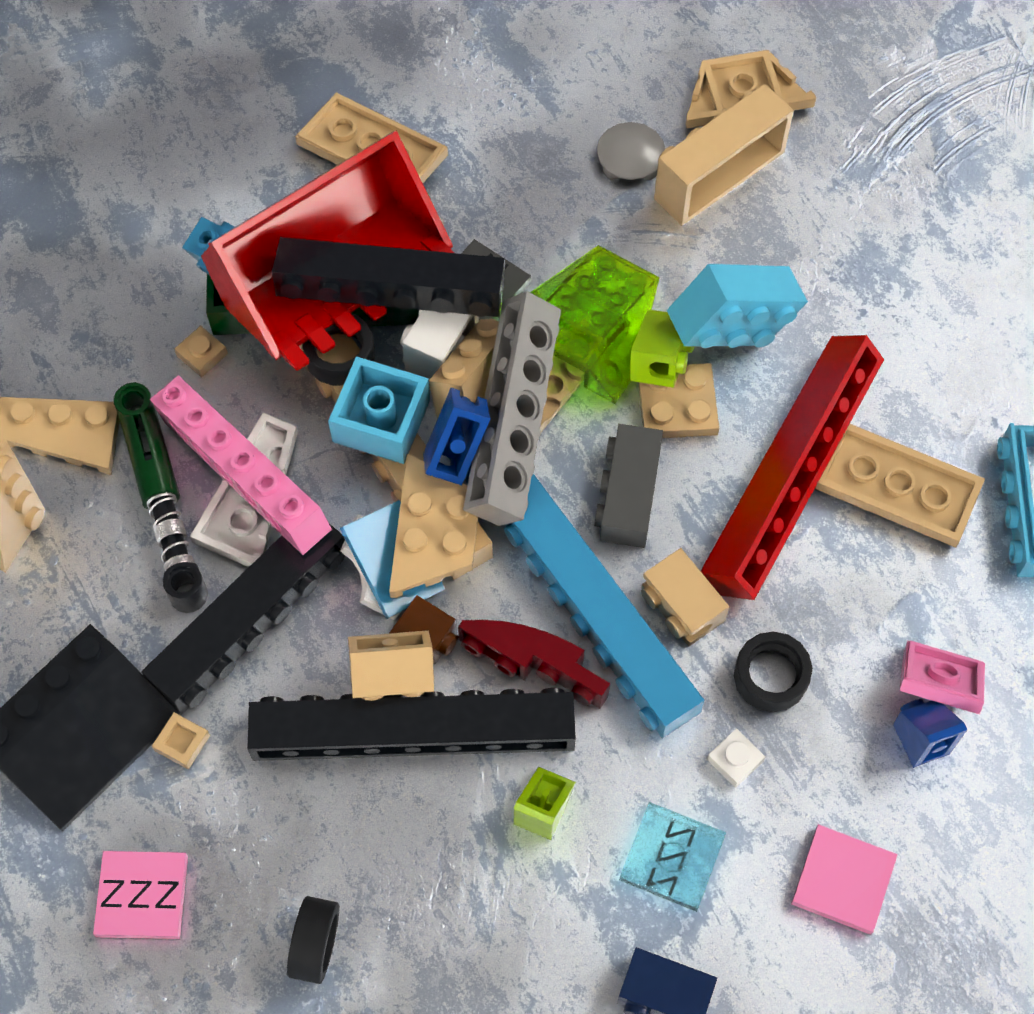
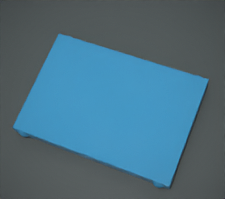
(373, 546)

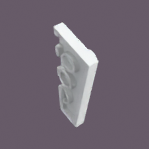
(230, 522)

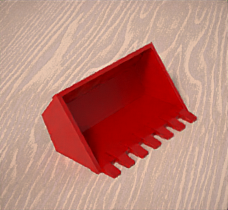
(361, 201)

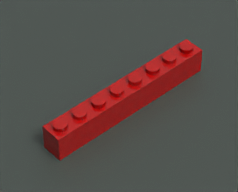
(792, 467)

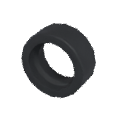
(336, 373)
(777, 643)
(313, 940)

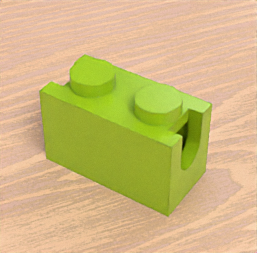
(658, 351)

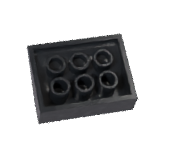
(78, 726)

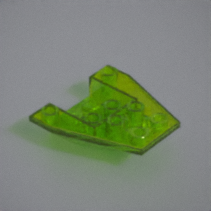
(600, 316)

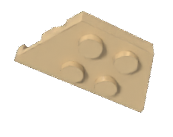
(728, 78)
(432, 531)

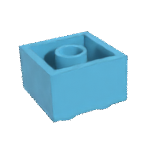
(379, 410)

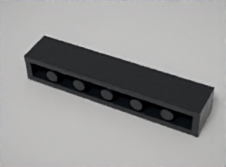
(389, 277)
(240, 619)

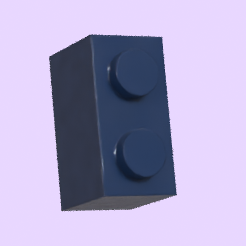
(664, 986)

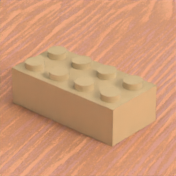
(722, 153)

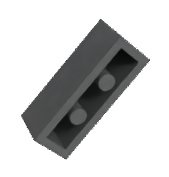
(629, 485)

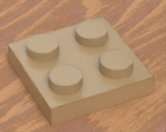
(686, 408)

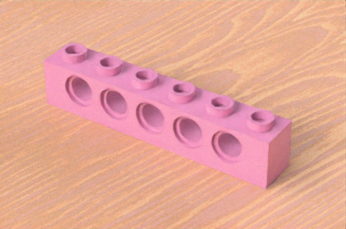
(241, 465)

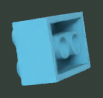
(736, 305)

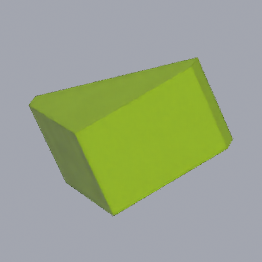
(543, 803)

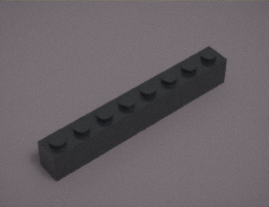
(411, 725)

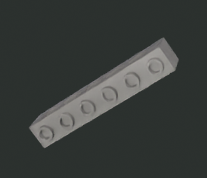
(516, 403)

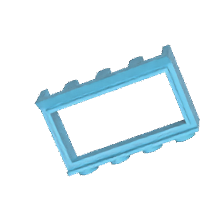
(1017, 485)

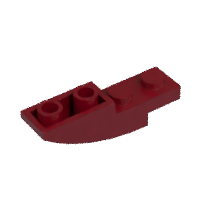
(522, 648)

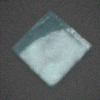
(672, 856)

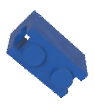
(456, 436)

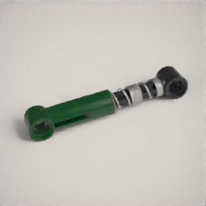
(159, 494)

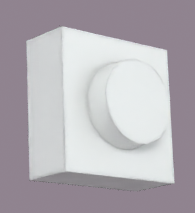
(736, 758)

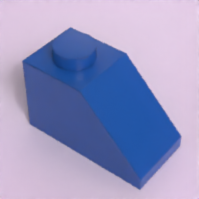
(928, 731)

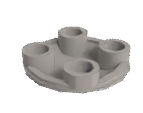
(630, 151)

